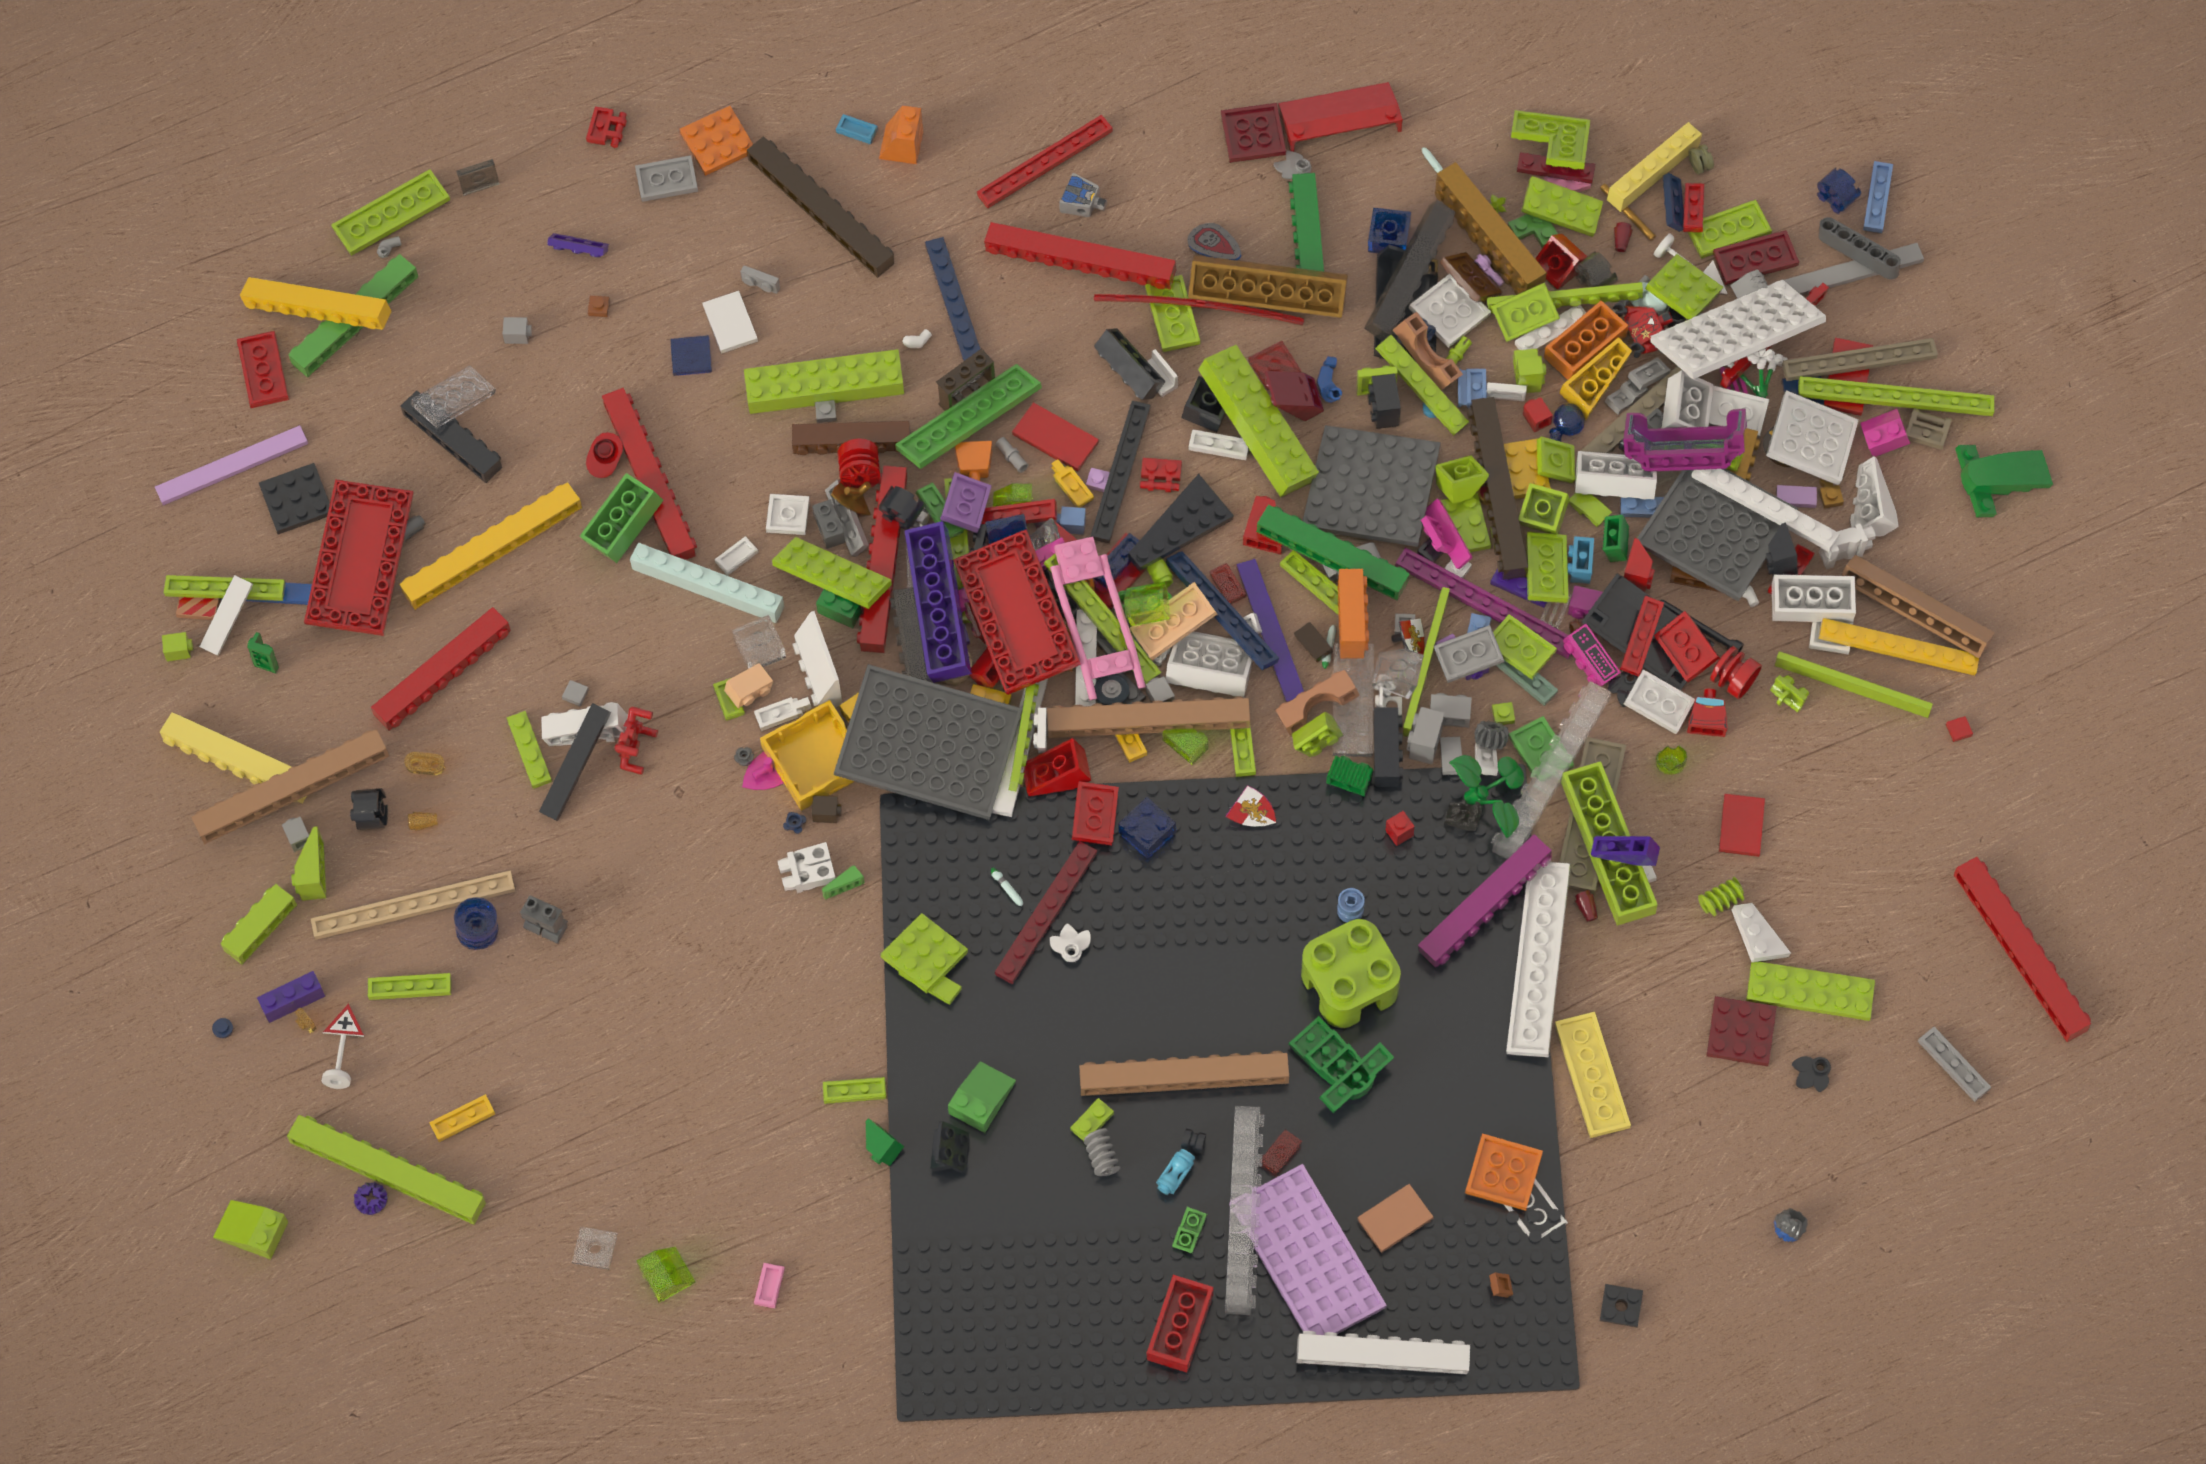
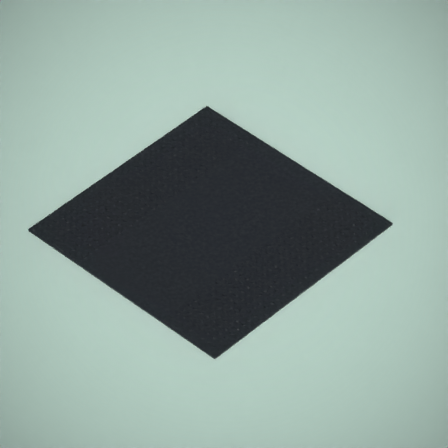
(1046, 1282)

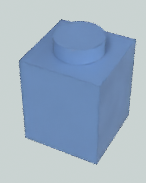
(1072, 519)

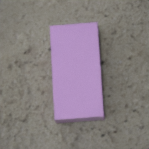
(1798, 495)

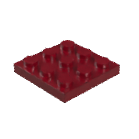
(1253, 132)
(1741, 1031)

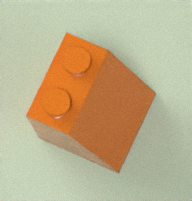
(903, 136)

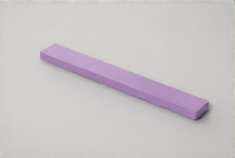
(231, 465)

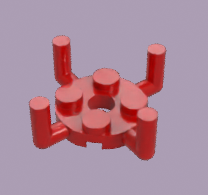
(628, 743)

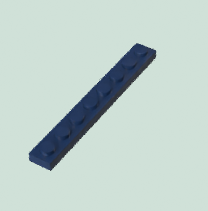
(952, 297)
(1226, 613)

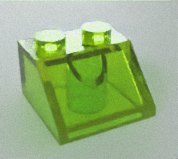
(1147, 604)
(665, 1272)

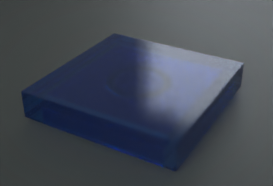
(691, 355)

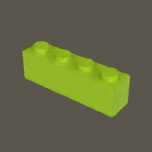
(258, 923)

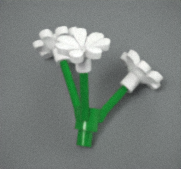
(1760, 358)

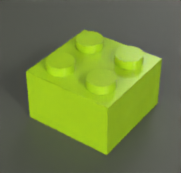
(1543, 509)

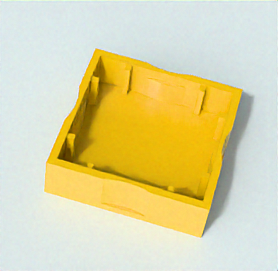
(808, 753)

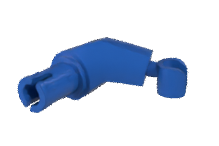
(1324, 381)

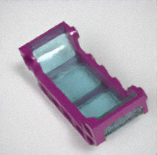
(1685, 447)

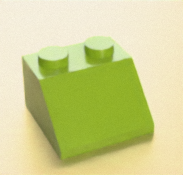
(1460, 478)

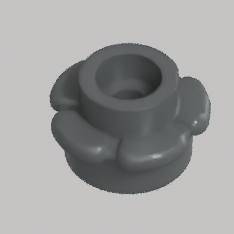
(744, 761)

